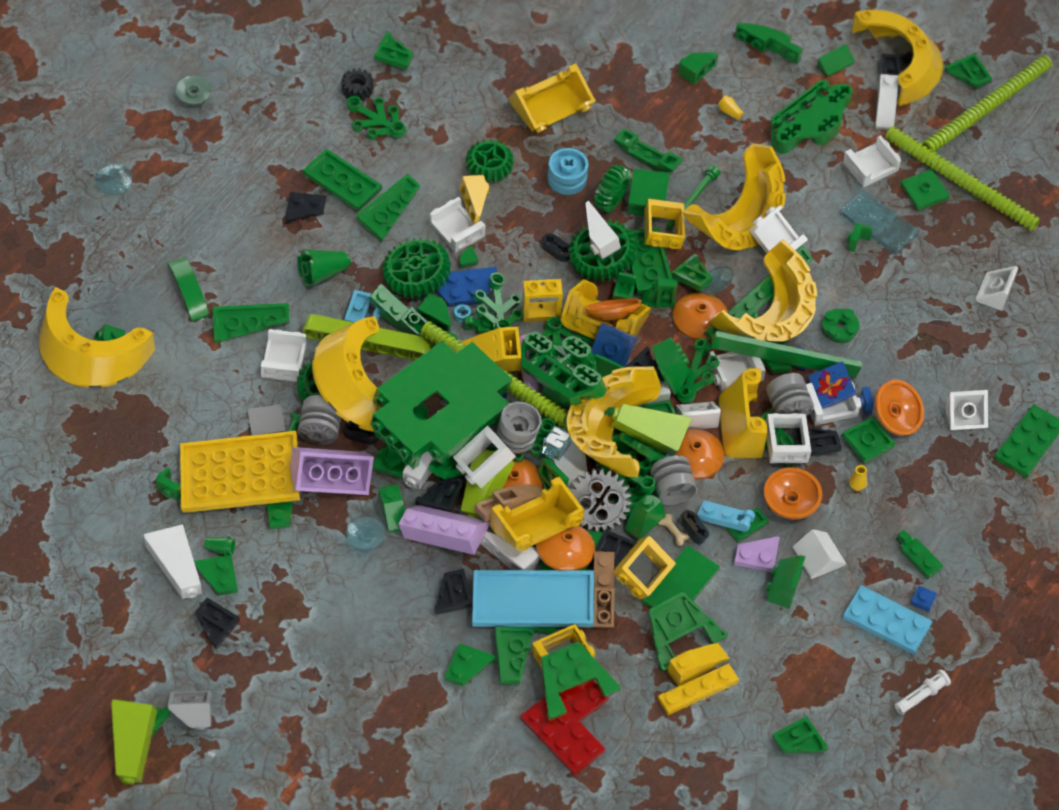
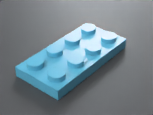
(887, 620)

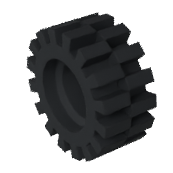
(357, 77)

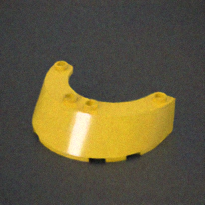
(927, 61)
(760, 192)
(791, 304)
(89, 361)
(341, 374)
(592, 429)

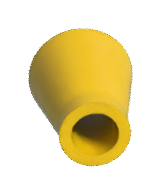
(730, 107)
(858, 479)

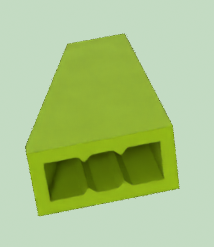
(653, 427)
(474, 493)
(132, 737)

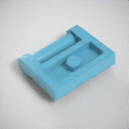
(359, 307)

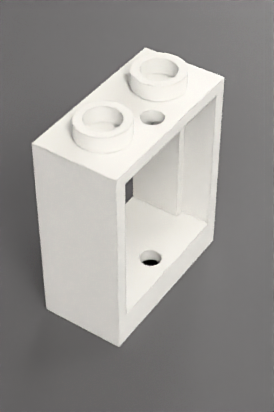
(788, 453)
(491, 466)

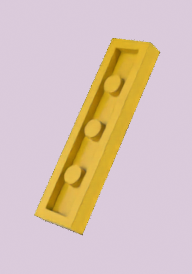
(698, 689)

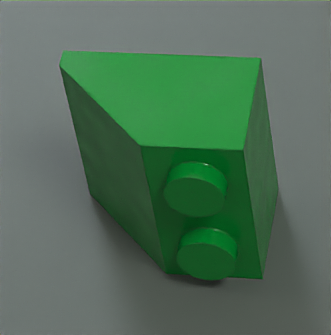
(672, 363)
(785, 581)

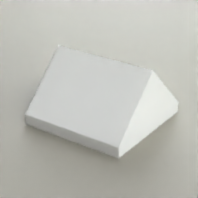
(996, 287)
(967, 409)
(703, 414)
(820, 553)

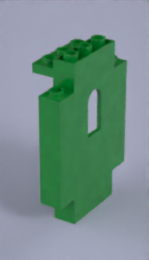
(464, 379)

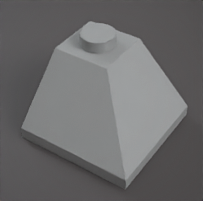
(192, 708)

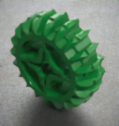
(490, 160)
(612, 188)

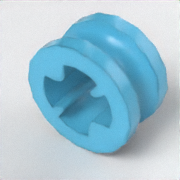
(461, 308)

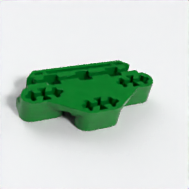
(823, 115)
(571, 361)

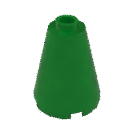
(320, 265)

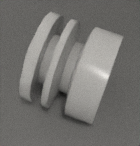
(789, 395)
(318, 421)
(518, 426)
(674, 480)

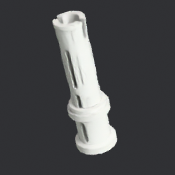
(929, 687)

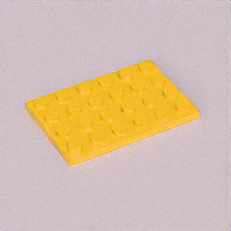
(237, 471)

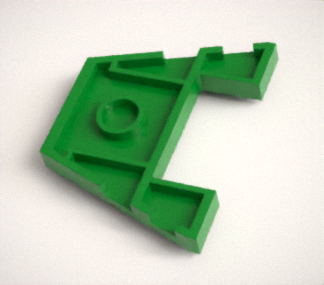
(676, 619)
(569, 669)

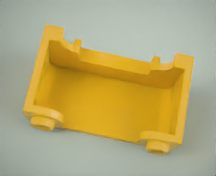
(552, 99)
(578, 320)
(742, 434)
(537, 519)

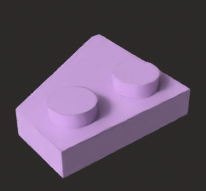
(758, 554)

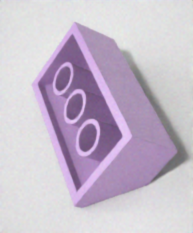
(331, 470)
(443, 528)

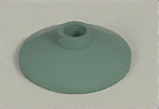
(193, 90)

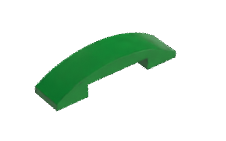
(645, 154)
(189, 289)

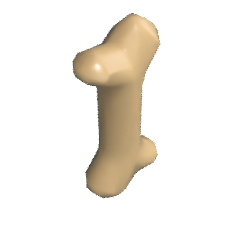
(679, 536)

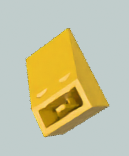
(501, 346)

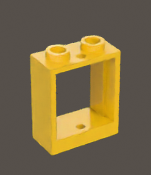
(674, 211)
(541, 310)
(656, 555)
(540, 647)

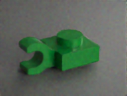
(481, 325)

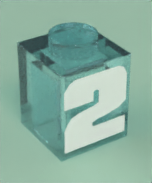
(556, 443)

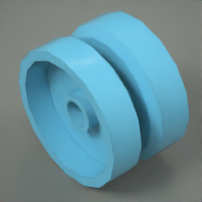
(567, 171)

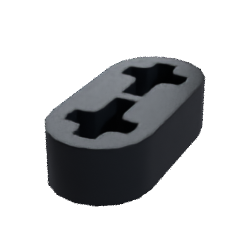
(556, 248)
(359, 435)
(693, 527)

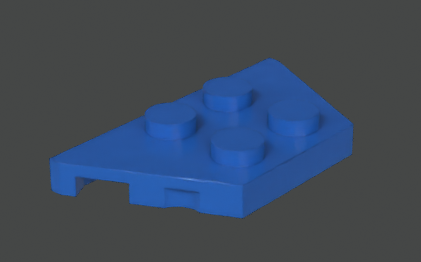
(464, 284)

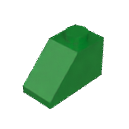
(697, 65)
(435, 310)
(392, 506)
(645, 516)

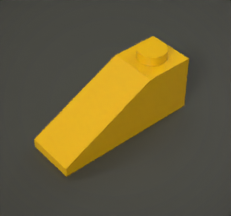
(474, 194)
(696, 662)

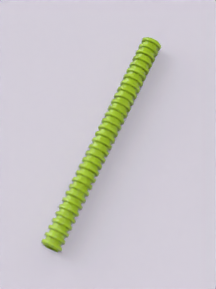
(988, 103)
(962, 178)
(518, 389)

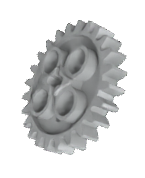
(614, 509)

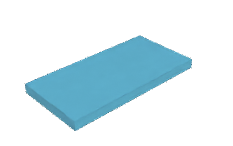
(533, 598)

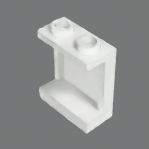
(872, 162)
(455, 226)
(774, 228)
(283, 355)
(732, 366)
(842, 410)

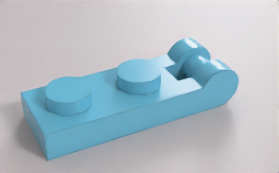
(726, 516)

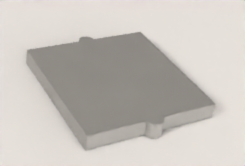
(266, 420)

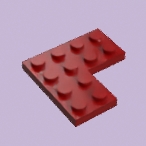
(566, 734)

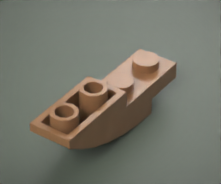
(510, 496)
(603, 589)

